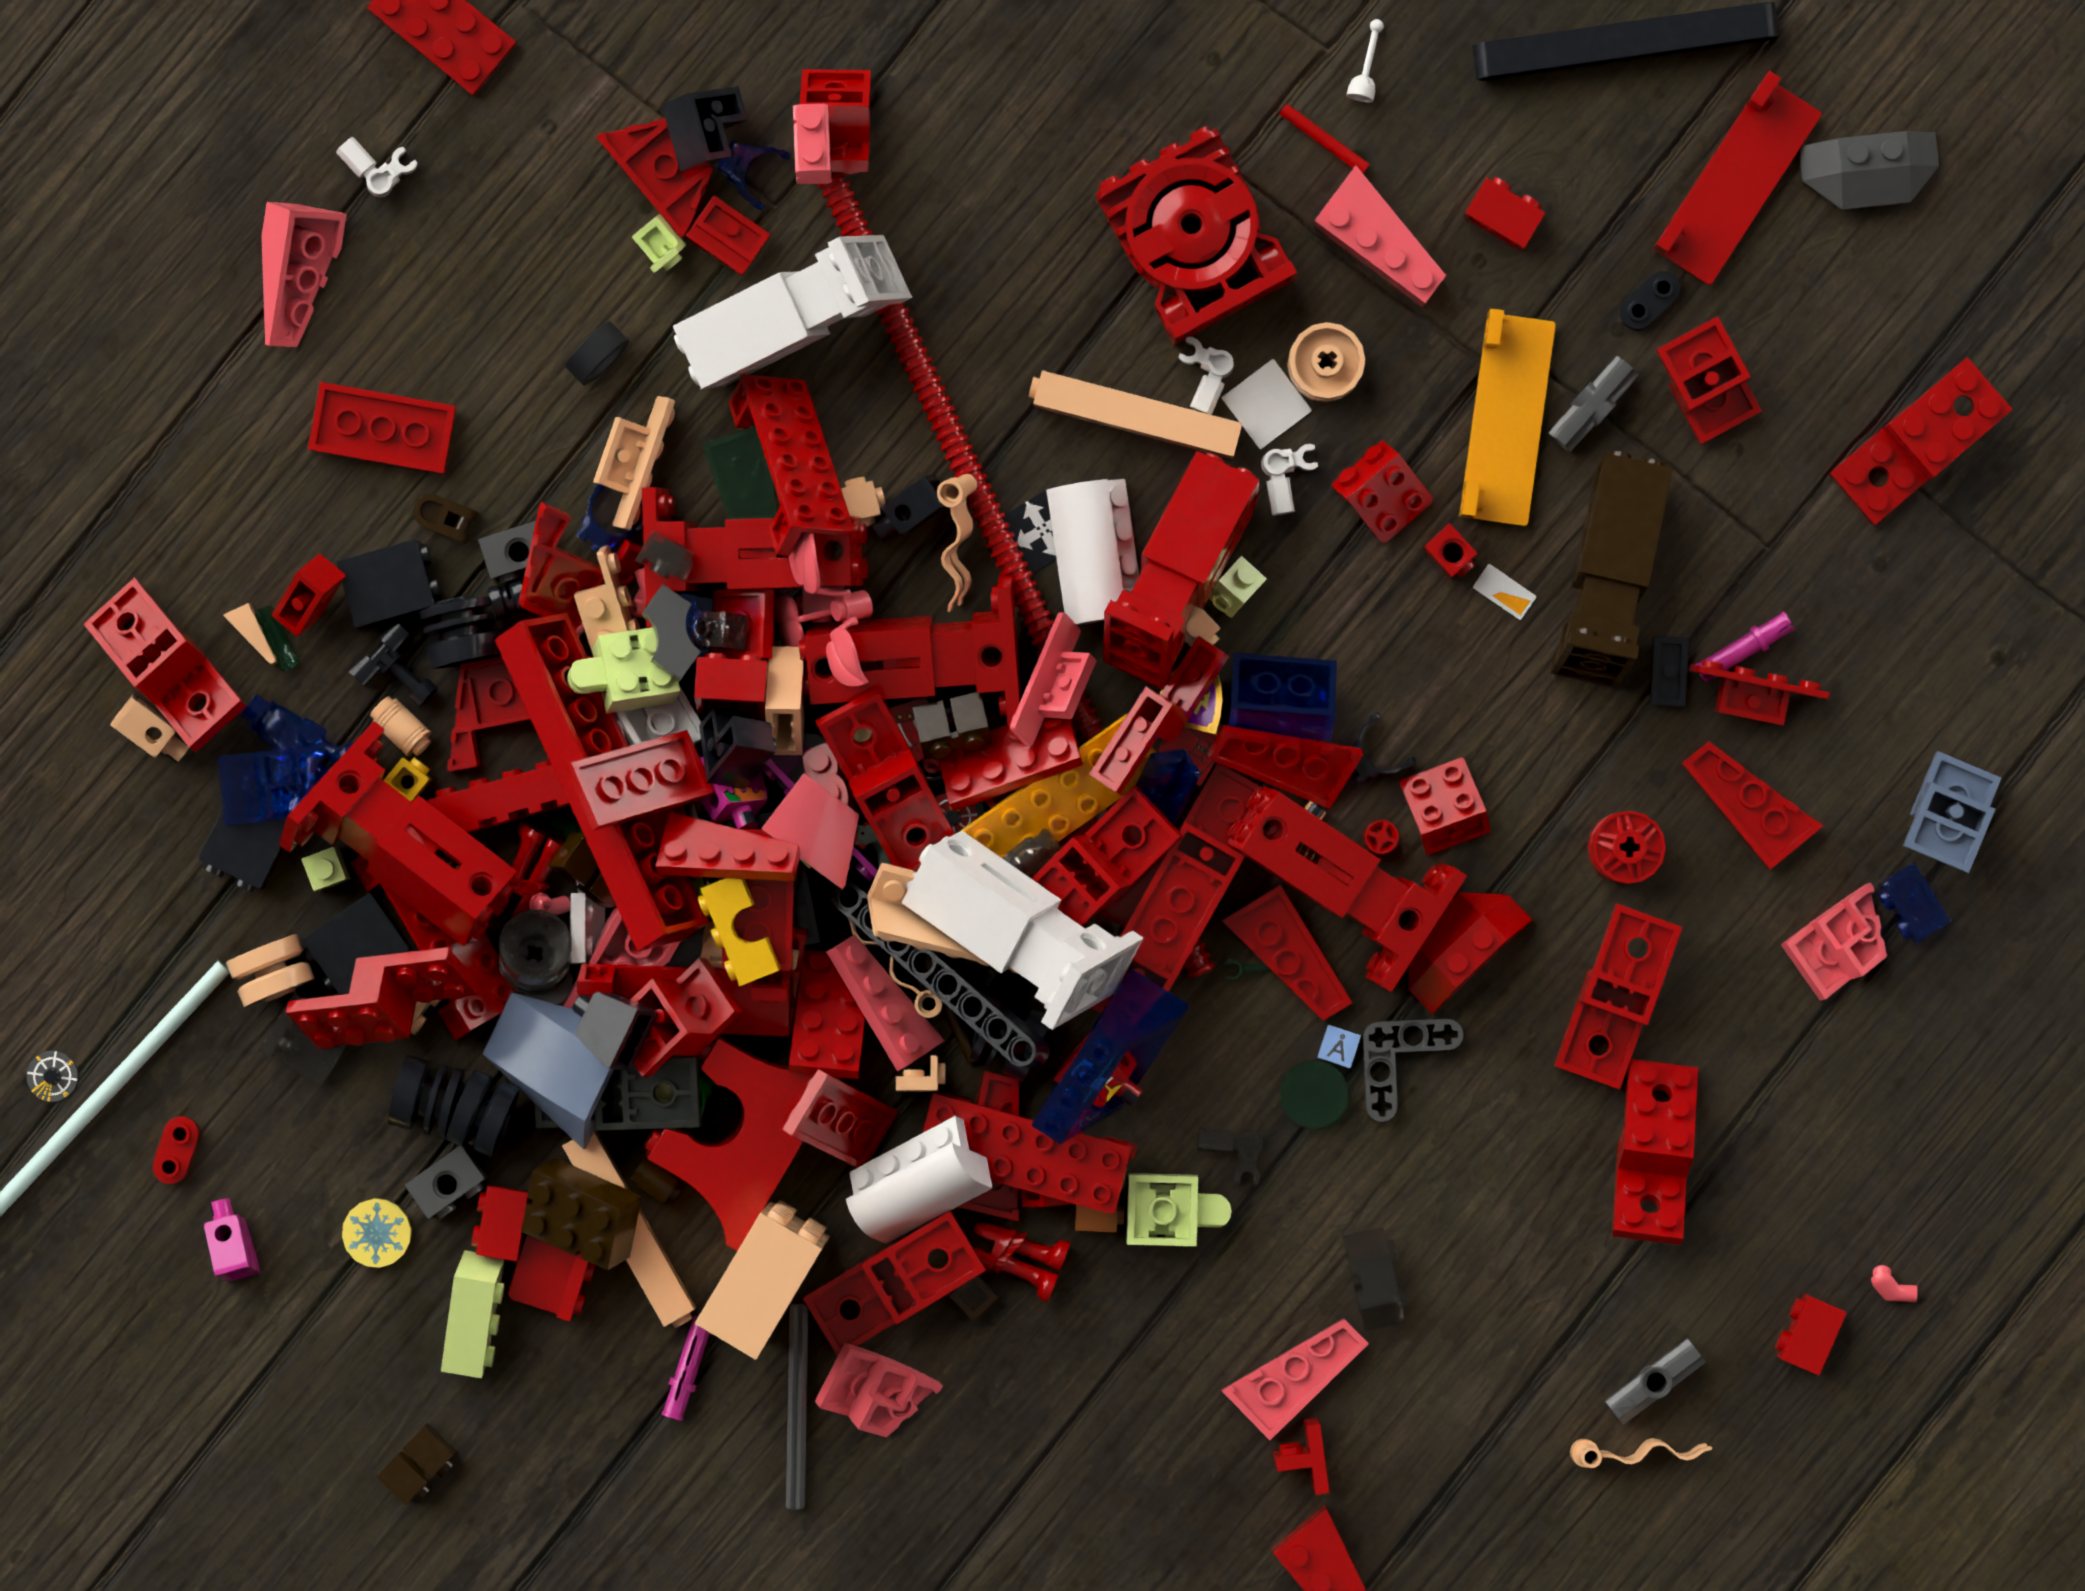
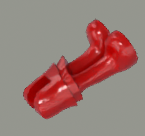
(531, 839)
(1010, 1242)

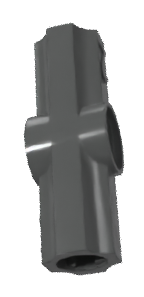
(1593, 404)
(1674, 1368)

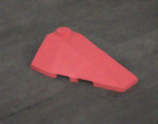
(295, 258)
(617, 948)

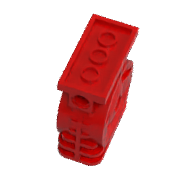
(1126, 208)

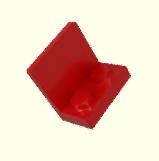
(1445, 806)

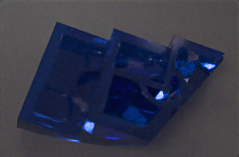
(266, 783)

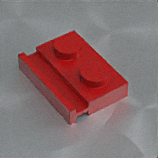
(727, 236)

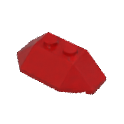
(1462, 944)

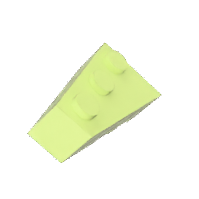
(473, 1315)

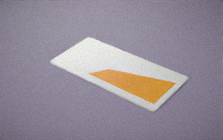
(1504, 591)

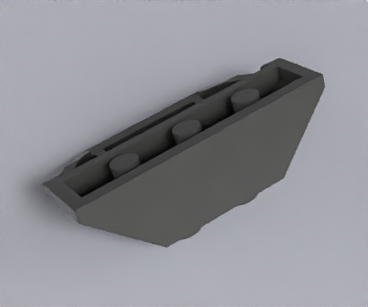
(1870, 168)

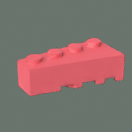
(1376, 236)

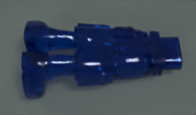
(286, 730)

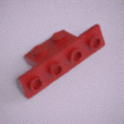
(1755, 697)

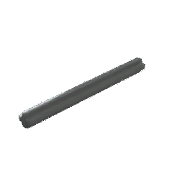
(797, 1406)

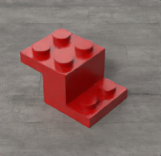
(849, 113)
(1708, 380)
(688, 1016)

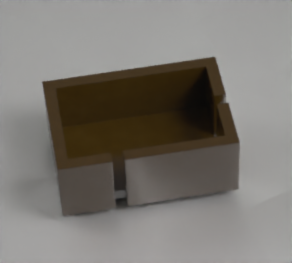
(581, 1213)

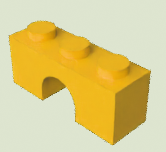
(746, 959)

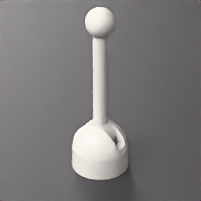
(1362, 86)

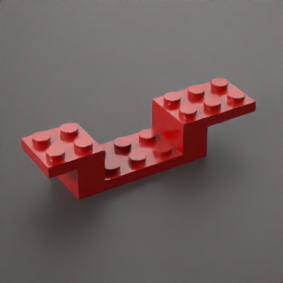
(1189, 881)

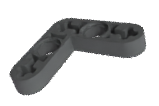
(1386, 1054)

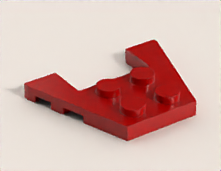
(556, 575)
(483, 701)

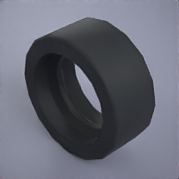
(596, 353)

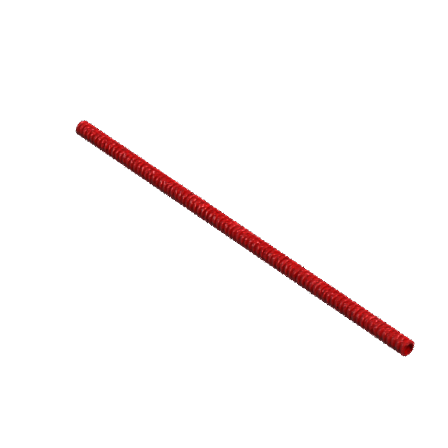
(964, 462)

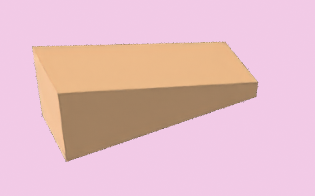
(246, 623)

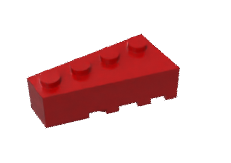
(502, 800)
(1318, 1556)

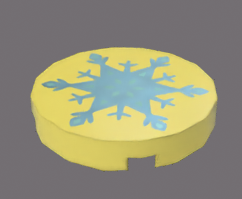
(376, 1232)

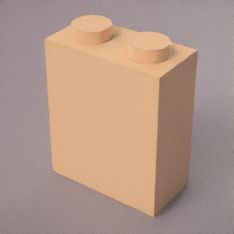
(785, 700)

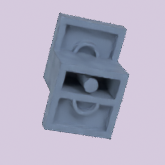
(1952, 812)

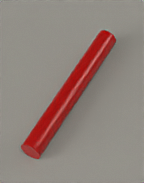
(1323, 138)

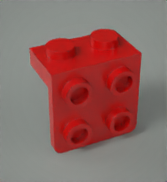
(1383, 491)
(550, 1279)

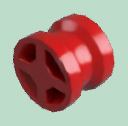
(1385, 837)

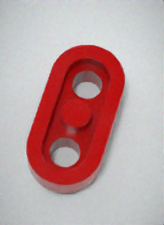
(176, 1150)

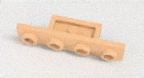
(630, 458)
(606, 606)

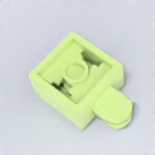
(624, 672)
(1171, 1209)

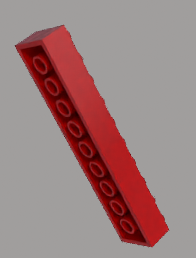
(575, 728)

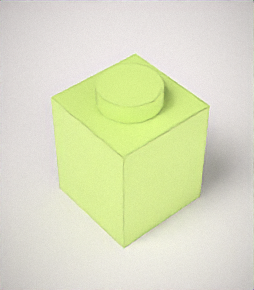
(326, 868)

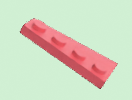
(884, 1004)
(1290, 1381)

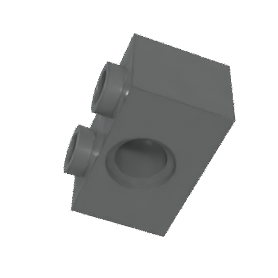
(497, 552)
(426, 1186)

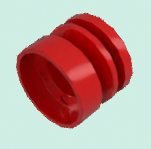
(1611, 861)

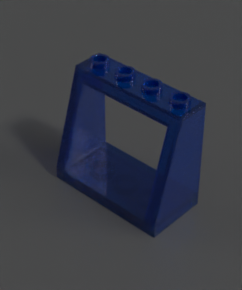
(1135, 1021)

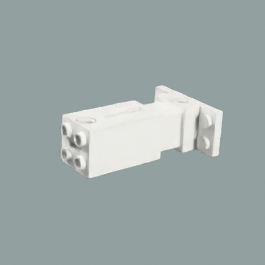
(790, 310)
(1017, 926)

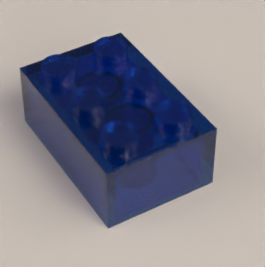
(1283, 695)

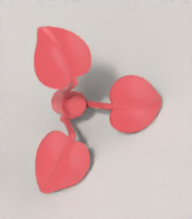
(846, 608)

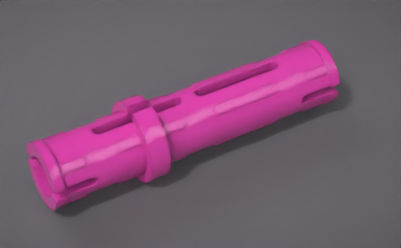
(1757, 639)
(681, 1387)

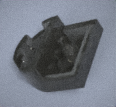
(1033, 853)

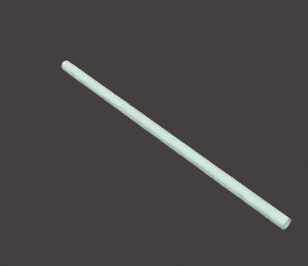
(112, 1085)

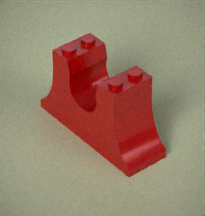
(747, 1165)

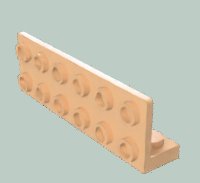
(898, 923)

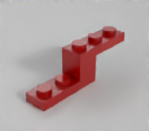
(1159, 715)

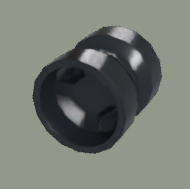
(502, 601)

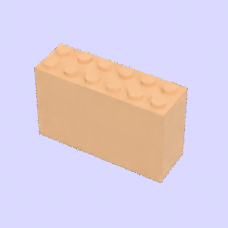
(763, 1278)

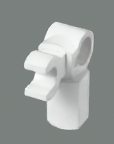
(363, 165)
(1218, 364)
(1276, 464)

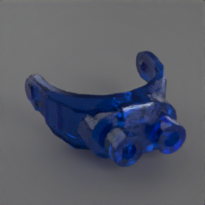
(736, 167)
(592, 530)

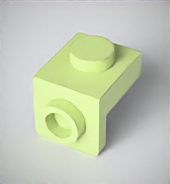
(660, 243)
(1236, 587)

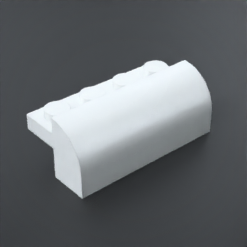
(1092, 546)
(917, 1182)

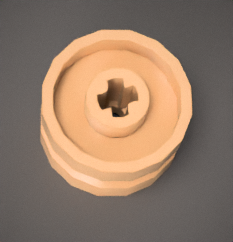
(1330, 342)
(270, 970)

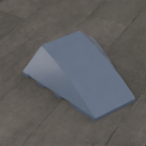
(542, 1056)

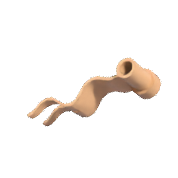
(953, 494)
(921, 997)
(1583, 1446)

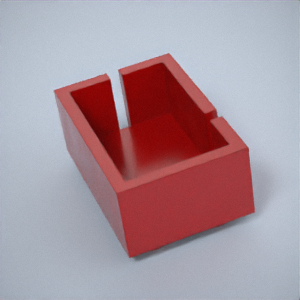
(731, 680)

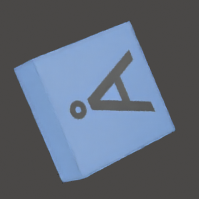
(1339, 1046)

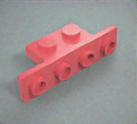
(1055, 681)

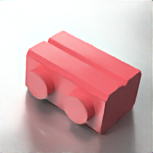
(812, 144)

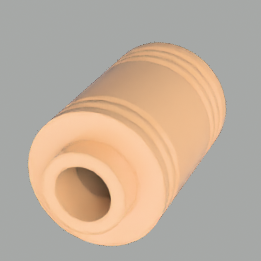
(401, 726)

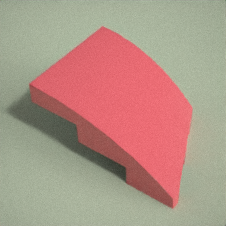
(819, 825)
(1838, 944)
(874, 1390)

